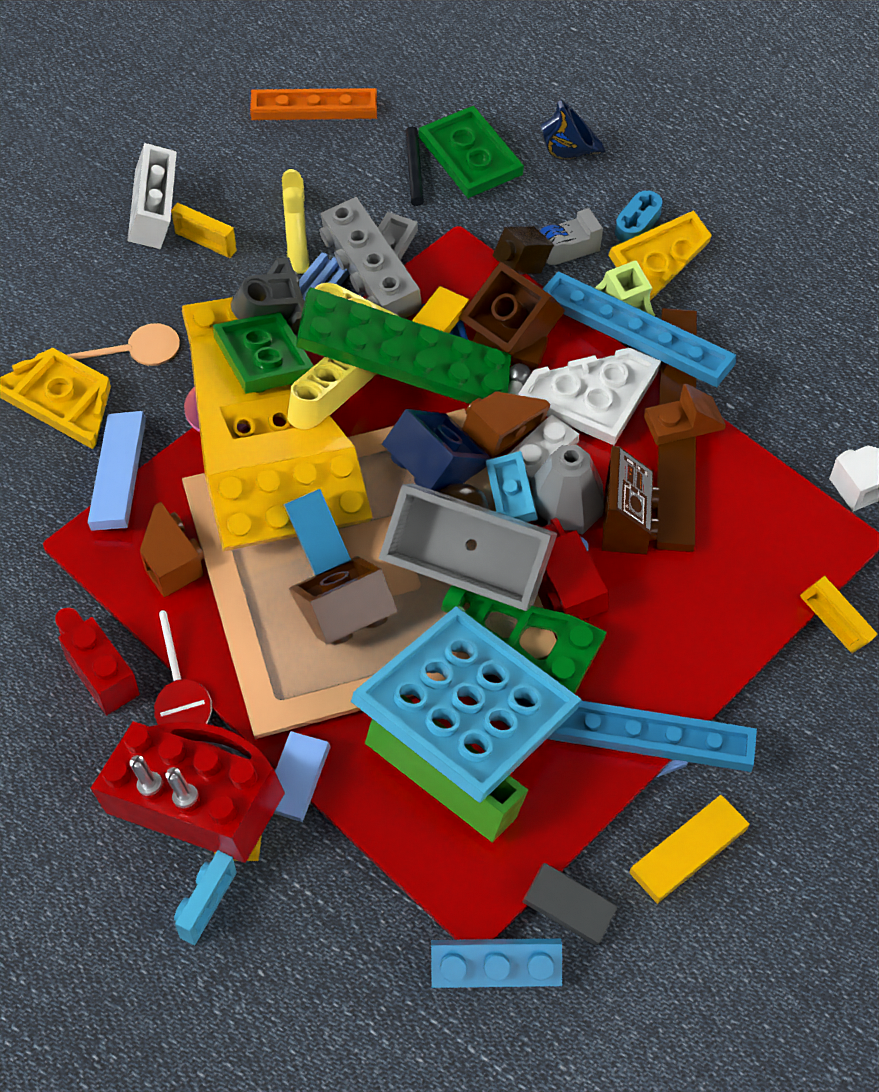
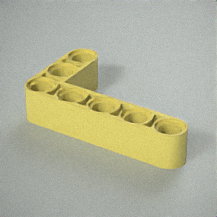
(329, 381)

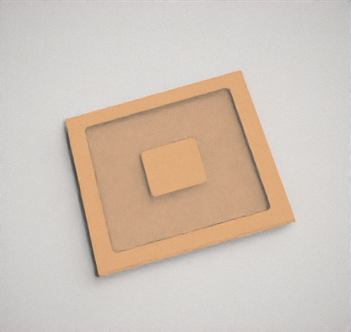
(278, 660)

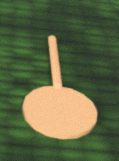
(148, 345)

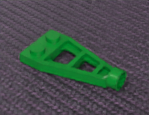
(572, 652)

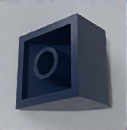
(434, 449)

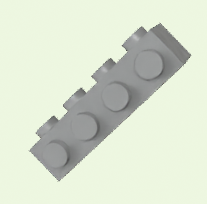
(369, 259)

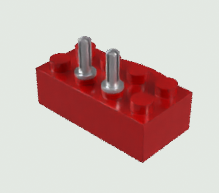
(190, 787)

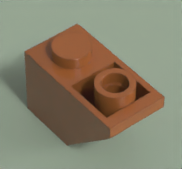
(168, 554)

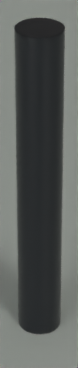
(414, 166)

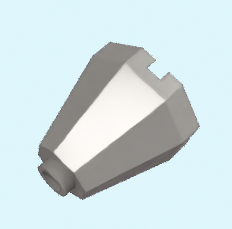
(568, 490)

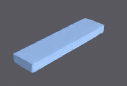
(117, 471)

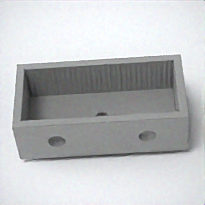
(432, 536)

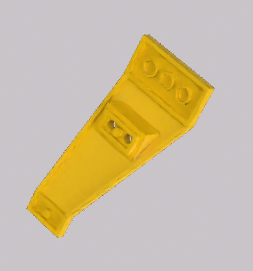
(271, 464)

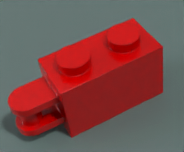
(572, 577)
(96, 661)

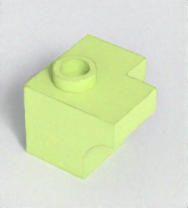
(628, 285)

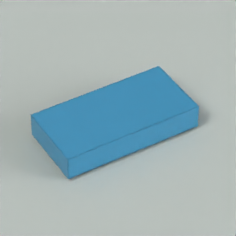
(317, 532)

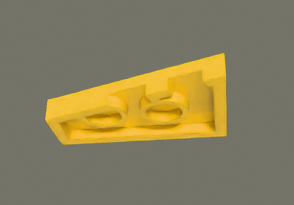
(664, 249)

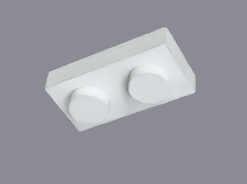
(543, 442)

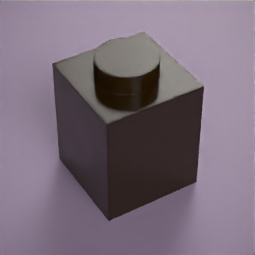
(523, 249)

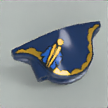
(569, 135)

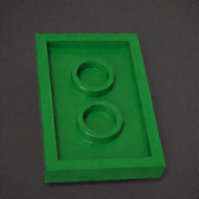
(471, 151)
(262, 351)

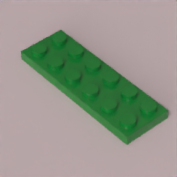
(401, 348)

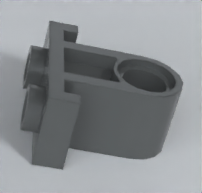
(271, 294)

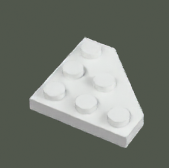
(595, 392)

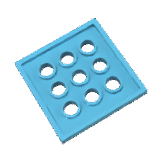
(471, 724)

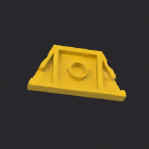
(59, 394)

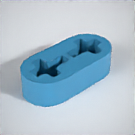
(633, 214)

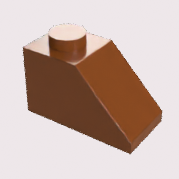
(503, 420)

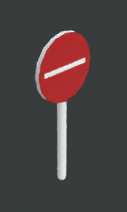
(183, 698)

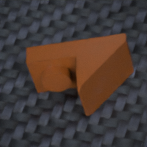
(689, 417)

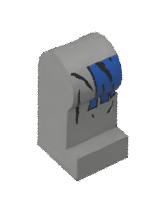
(574, 237)

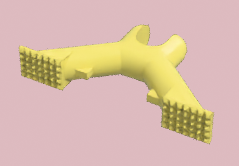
(295, 220)

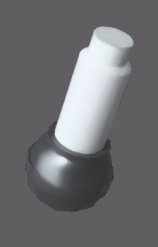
(517, 378)

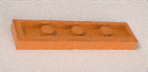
(313, 104)

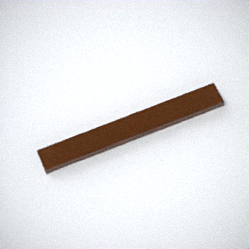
(678, 458)

